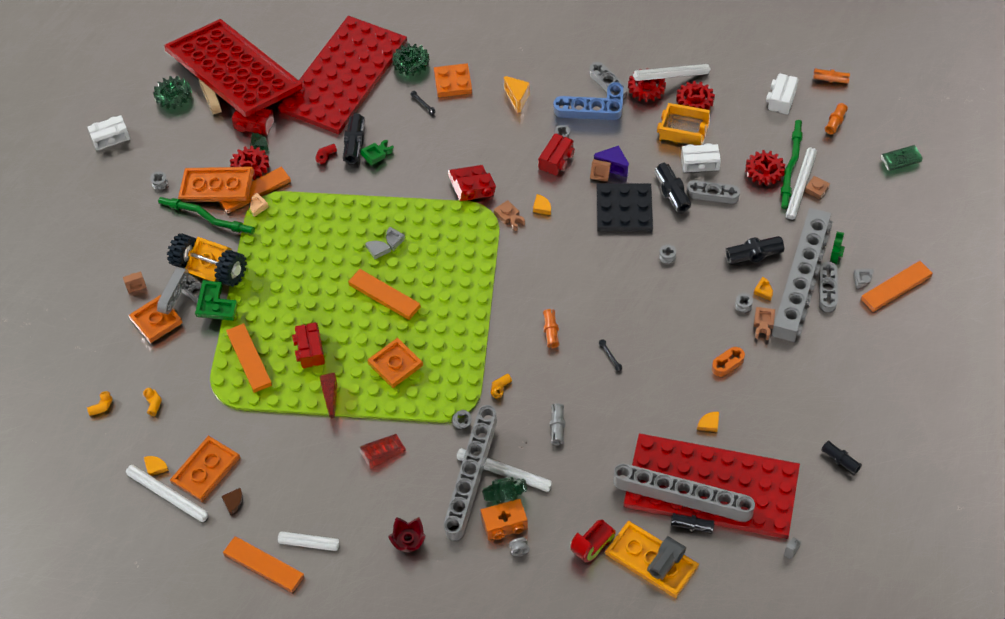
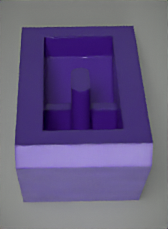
(618, 161)

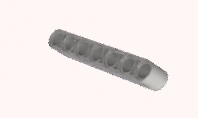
(470, 480)
(693, 489)

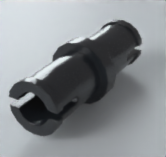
(841, 457)
(692, 523)

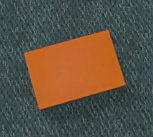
(205, 468)

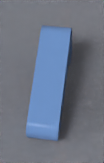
(588, 104)

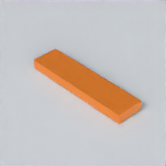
(262, 186)
(896, 286)
(384, 294)
(249, 358)
(263, 564)

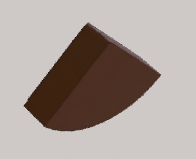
(233, 500)

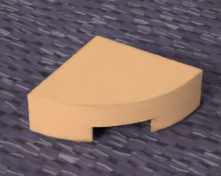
(257, 204)

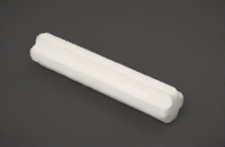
(308, 541)

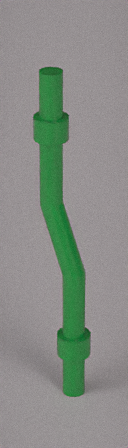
(786, 190)
(235, 226)

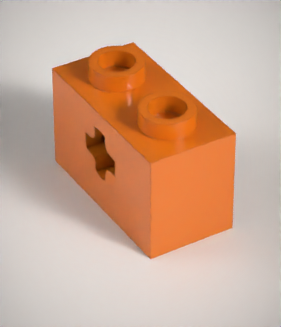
(494, 517)

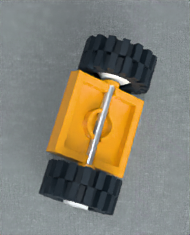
(207, 259)

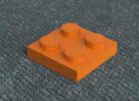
(453, 80)
(153, 323)
(395, 362)

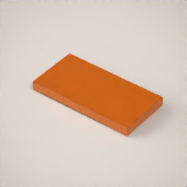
(216, 184)

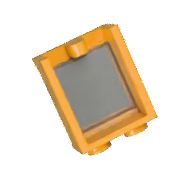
(684, 124)

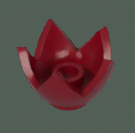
(403, 530)

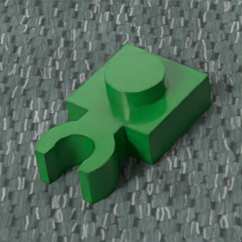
(375, 153)
(838, 249)

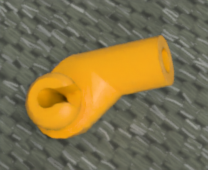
(498, 385)
(153, 399)
(103, 404)

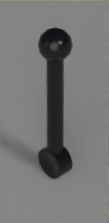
(431, 109)
(602, 343)

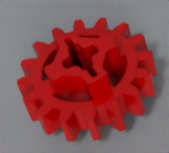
(646, 88)
(695, 95)
(251, 158)
(765, 167)

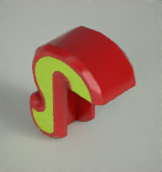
(593, 541)

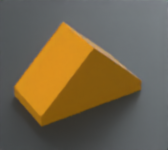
(517, 91)

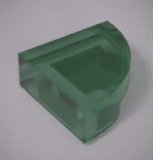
(258, 140)

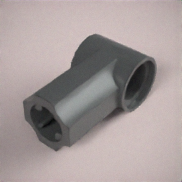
(668, 554)

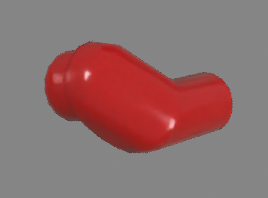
(323, 153)

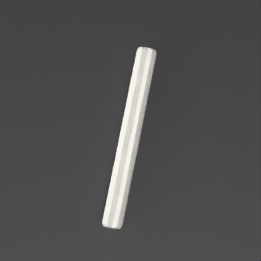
(670, 72)
(801, 183)
(506, 471)
(167, 493)

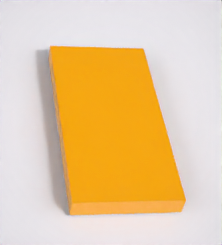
(637, 549)

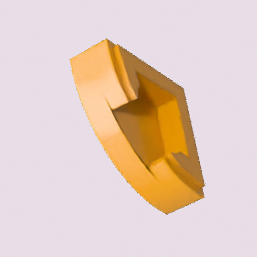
(542, 205)
(764, 289)
(709, 422)
(155, 465)

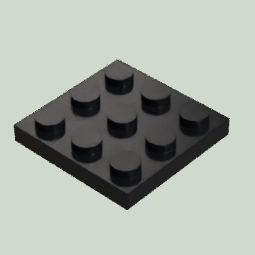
(624, 207)

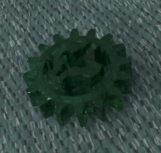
(410, 59)
(172, 92)
(504, 490)

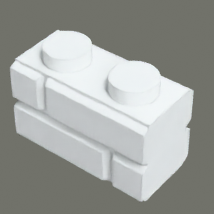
(783, 93)
(108, 132)
(700, 158)

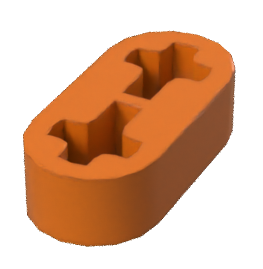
(730, 364)

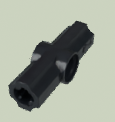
(353, 138)
(672, 187)
(754, 249)

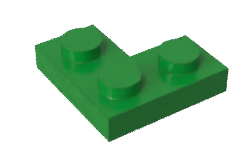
(210, 304)

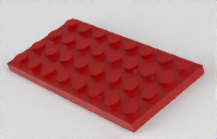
(233, 67)
(343, 74)
(764, 479)

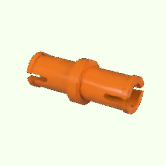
(831, 76)
(836, 118)
(551, 328)

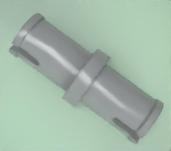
(557, 424)

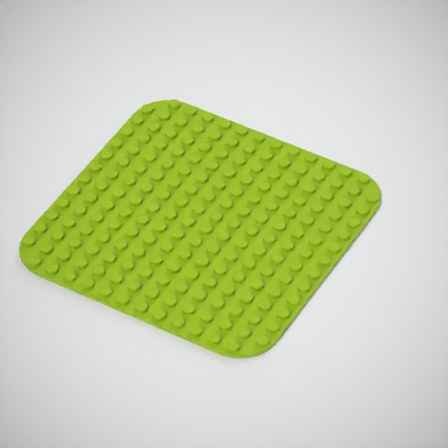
(300, 275)

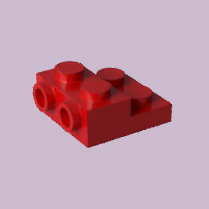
(472, 182)

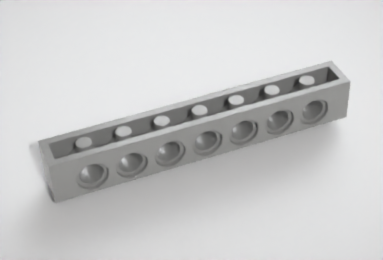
(801, 275)

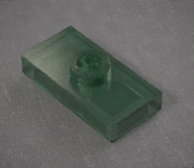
(901, 158)

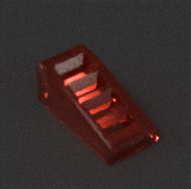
(329, 389)
(379, 458)

